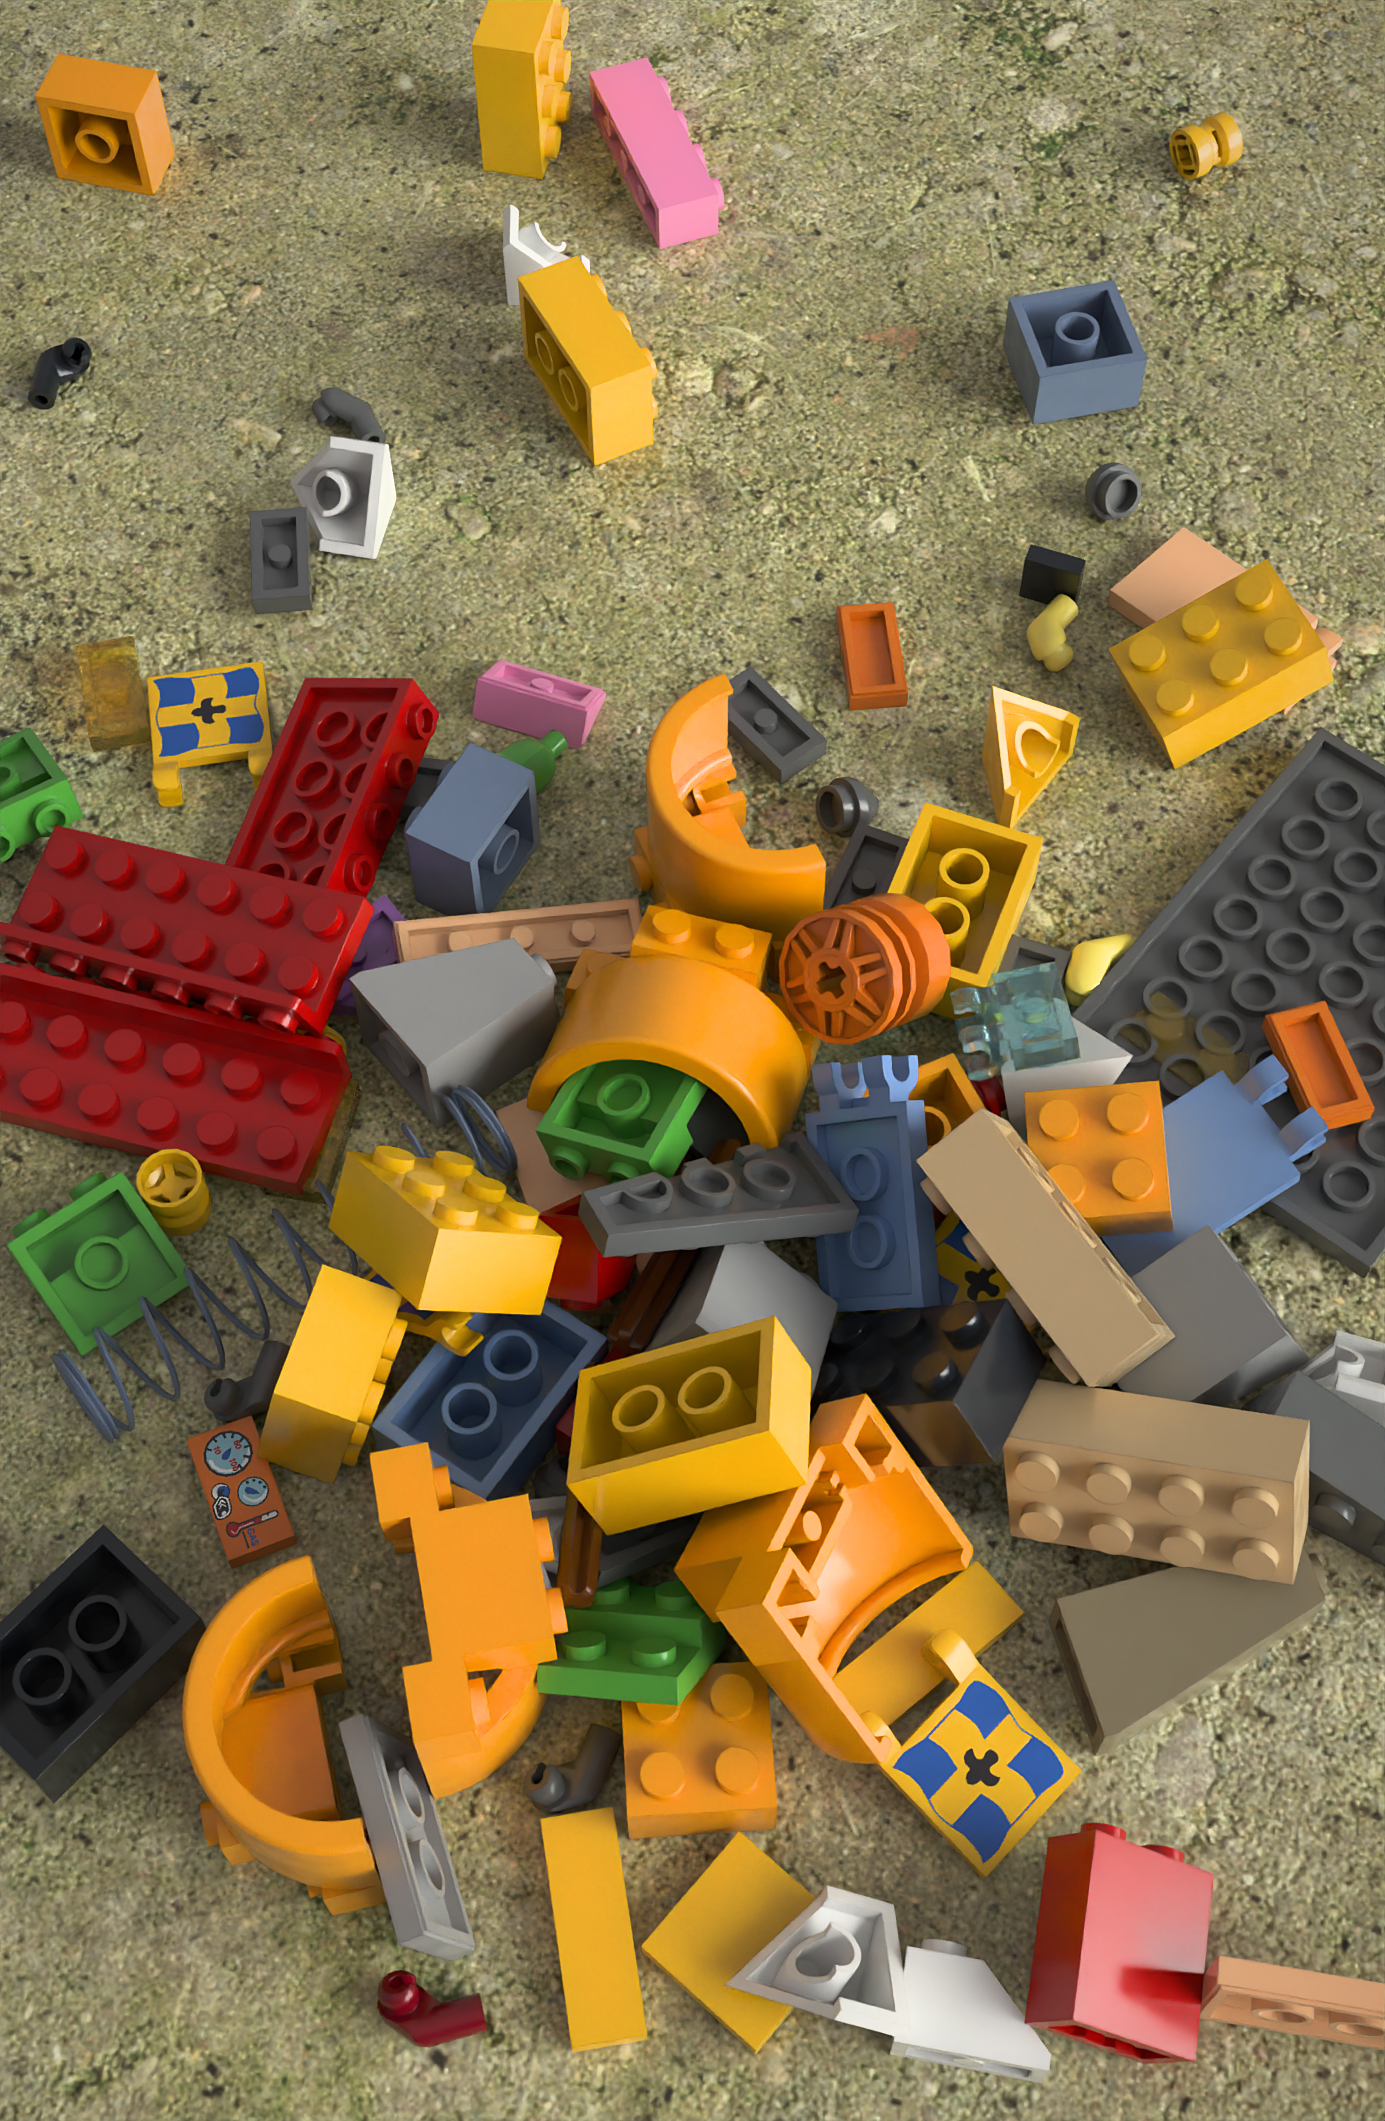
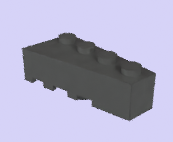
(1343, 1462)

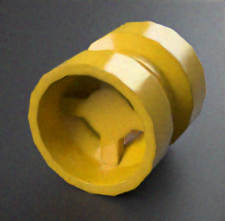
(1211, 144)
(168, 1178)

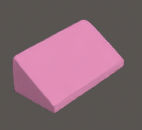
(536, 702)

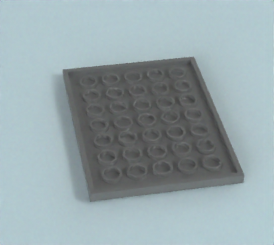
(1270, 925)

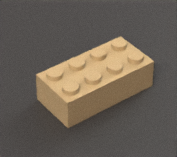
(1044, 1250)
(1160, 1480)

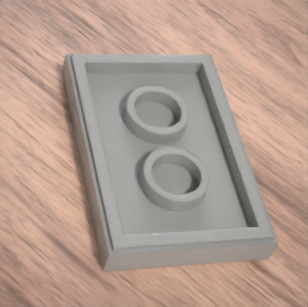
(407, 1840)

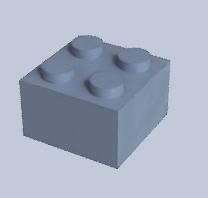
(1074, 352)
(473, 833)

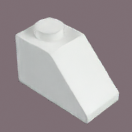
(965, 2016)

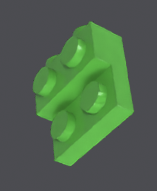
(32, 793)
(620, 1120)
(97, 1260)
(634, 1645)

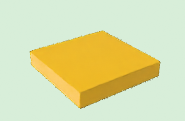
(720, 1928)

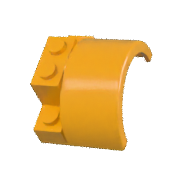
(693, 842)
(692, 1004)
(820, 1562)
(481, 1613)
(270, 1750)

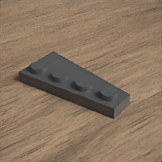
(734, 1202)

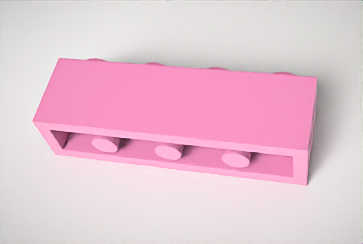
(655, 153)

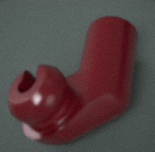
(422, 2017)

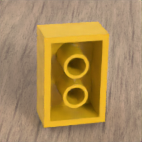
(521, 84)
(587, 359)
(1222, 664)
(973, 884)
(444, 1232)
(333, 1376)
(691, 1427)

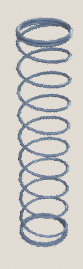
(86, 1396)

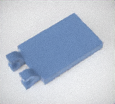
(873, 1155)
(1223, 1158)

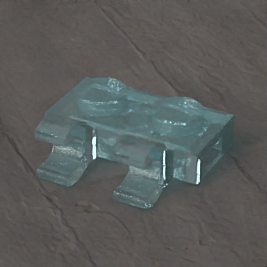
(1034, 1018)

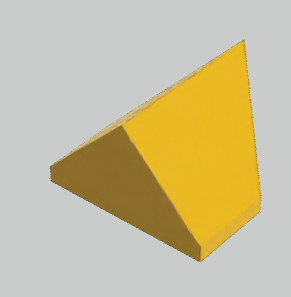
(1023, 750)

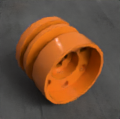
(864, 967)

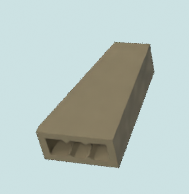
(1168, 1637)

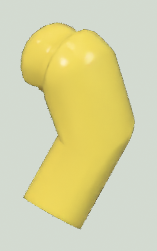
(1047, 633)
(1091, 963)

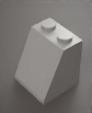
(457, 1020)
(743, 1285)
(1222, 1324)

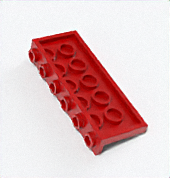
(336, 782)
(187, 930)
(165, 1077)

